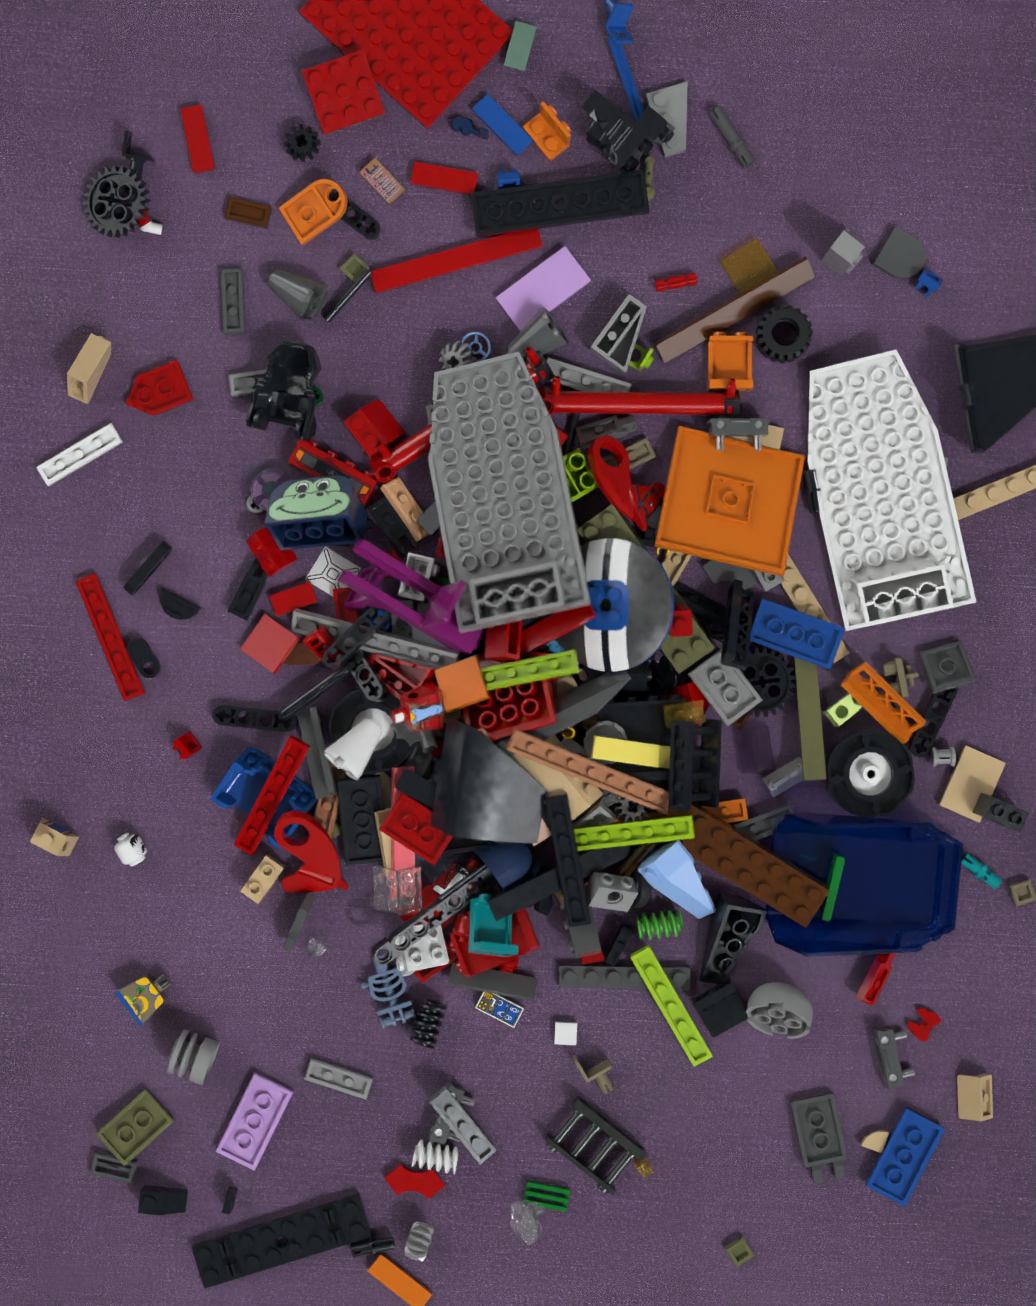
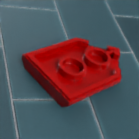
(160, 389)

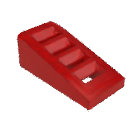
(316, 646)

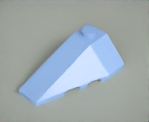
(673, 874)

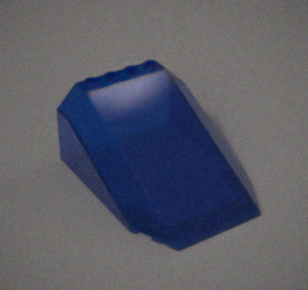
(893, 886)

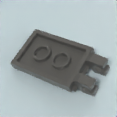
(819, 1135)

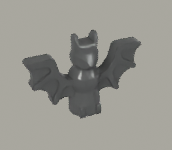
(426, 737)

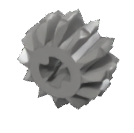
(456, 355)
(623, 809)
(419, 1241)

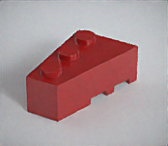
(400, 675)

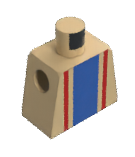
(53, 838)

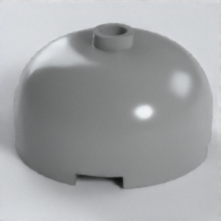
(786, 1004)

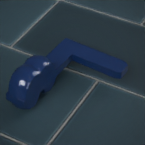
(466, 127)

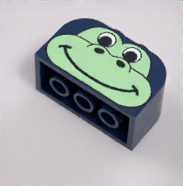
(316, 513)

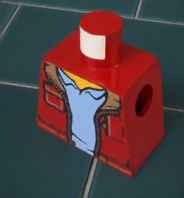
(420, 708)

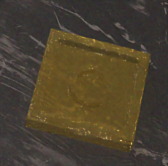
(748, 266)

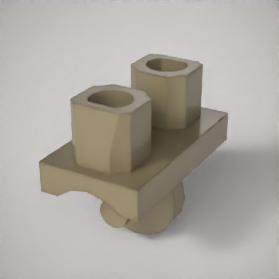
(896, 668)

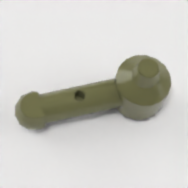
(648, 169)

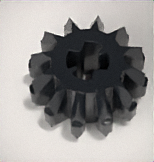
(301, 134)

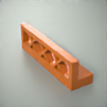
(879, 704)

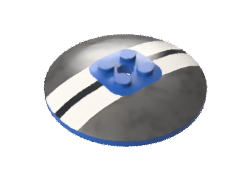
(638, 612)

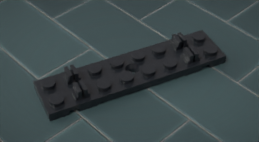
(584, 201)
(259, 1249)

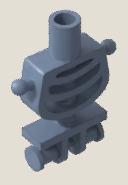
(388, 987)

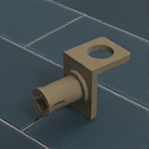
(598, 1073)

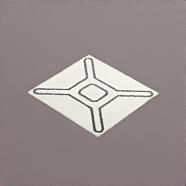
(328, 569)

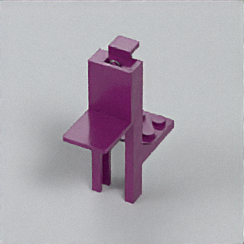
(441, 616)

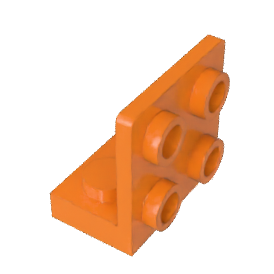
(548, 132)

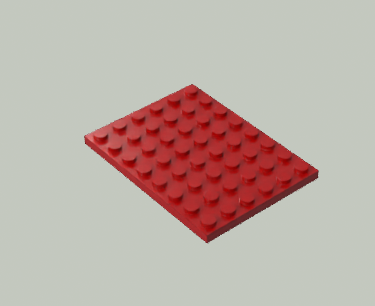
(415, 48)

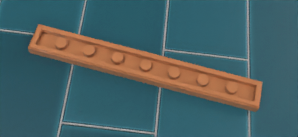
(588, 771)

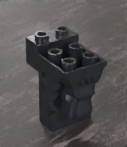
(620, 136)

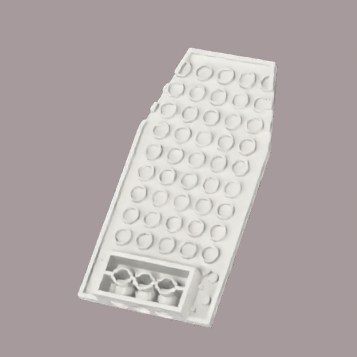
(884, 494)

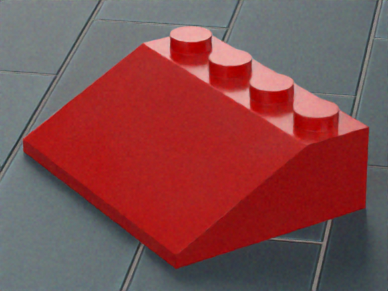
(513, 707)

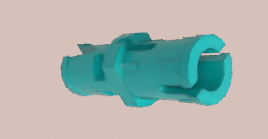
(981, 871)

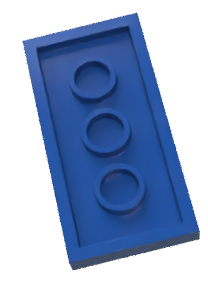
(796, 634)
(905, 1156)

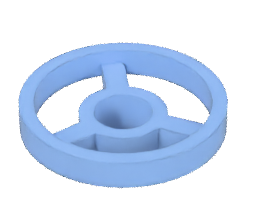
(478, 343)

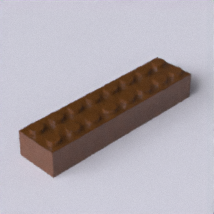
(752, 866)

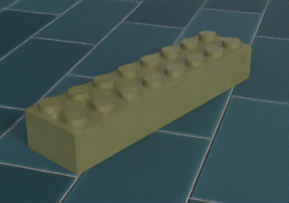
(679, 650)

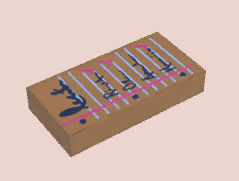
(382, 181)

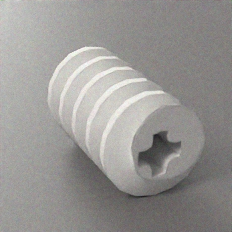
(435, 1156)

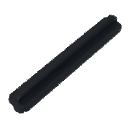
(315, 692)

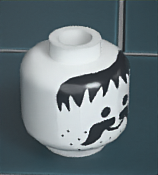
(130, 849)

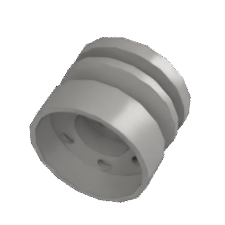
(193, 1057)

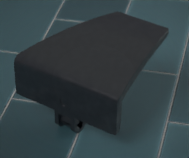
(996, 387)
(483, 790)

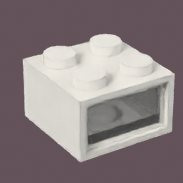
(424, 566)

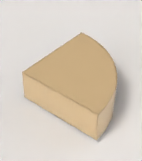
(875, 1140)

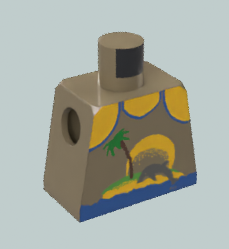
(144, 996)

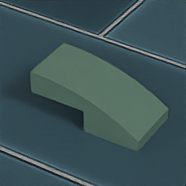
(520, 45)

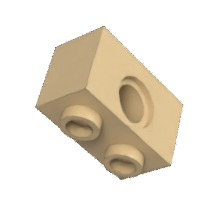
(263, 878)

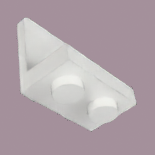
(424, 954)

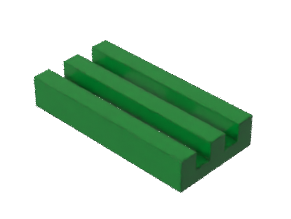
(566, 1191)

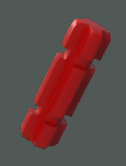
(676, 282)

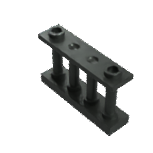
(598, 1123)

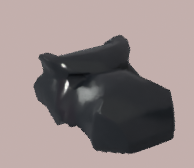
(286, 390)

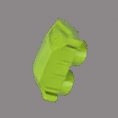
(578, 475)

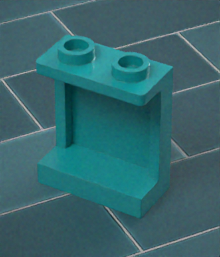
(486, 934)

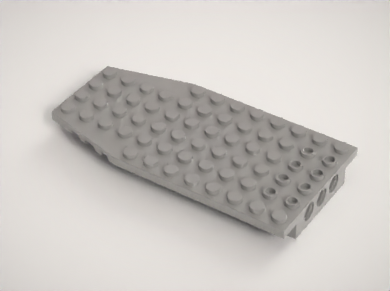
(502, 496)

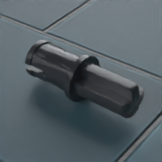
(811, 491)
(372, 1246)

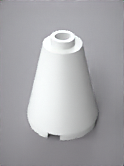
(355, 748)

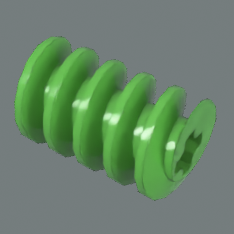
(659, 924)

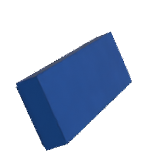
(502, 125)

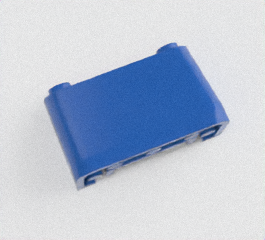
(246, 781)

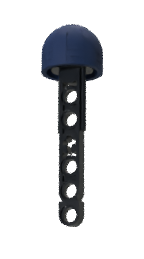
(499, 866)

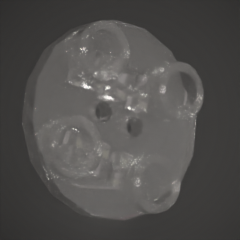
(525, 1220)

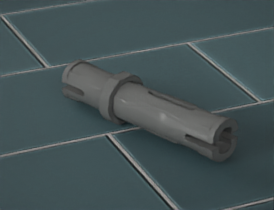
(737, 145)

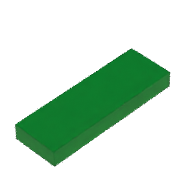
(833, 882)

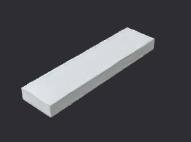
(79, 454)

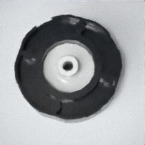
(354, 709)
(890, 777)

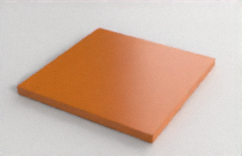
(730, 502)

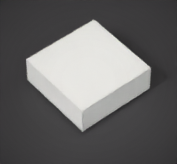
(565, 1033)

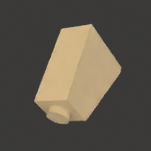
(88, 368)

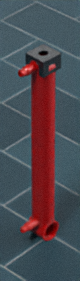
(642, 402)
(388, 462)

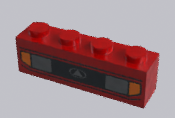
(321, 464)

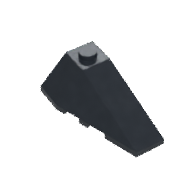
(728, 935)

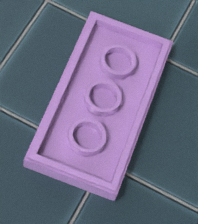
(543, 288)
(254, 1121)

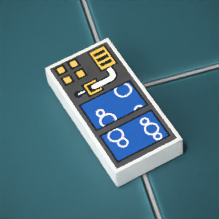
(500, 1008)

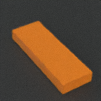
(399, 1281)

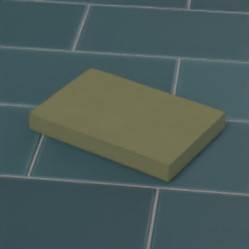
(135, 1127)

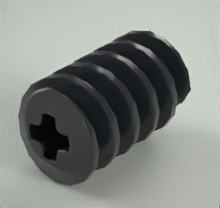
(428, 1023)

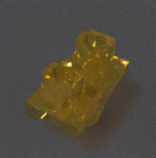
(684, 711)

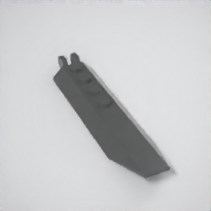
(578, 705)

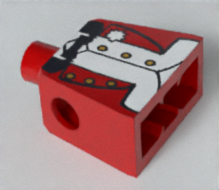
(455, 874)

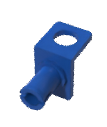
(617, 20)

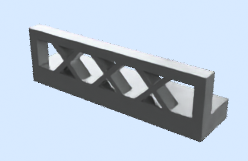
(319, 765)

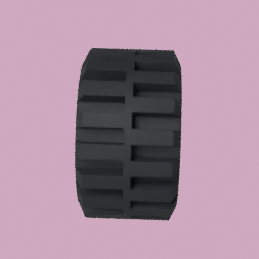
(789, 316)

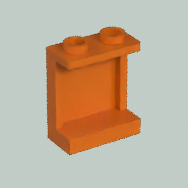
(729, 359)

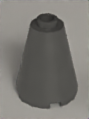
(299, 293)
(540, 334)

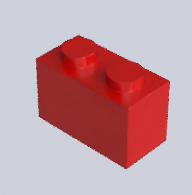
(268, 553)

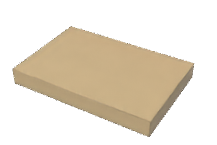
(971, 776)

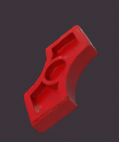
(424, 1182)

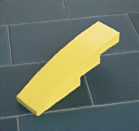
(631, 752)

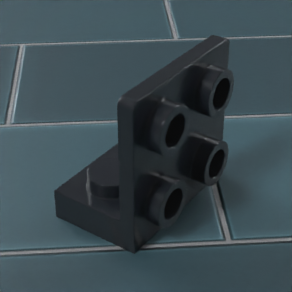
(720, 1008)

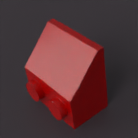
(374, 425)

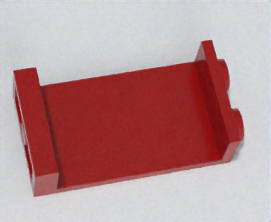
(522, 935)

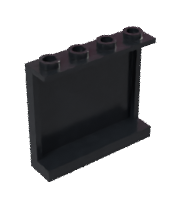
(642, 723)

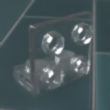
(397, 889)

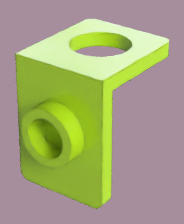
(645, 360)

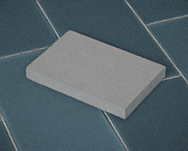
(724, 688)

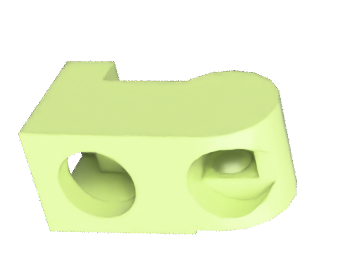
(842, 710)

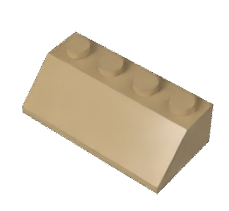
(580, 793)

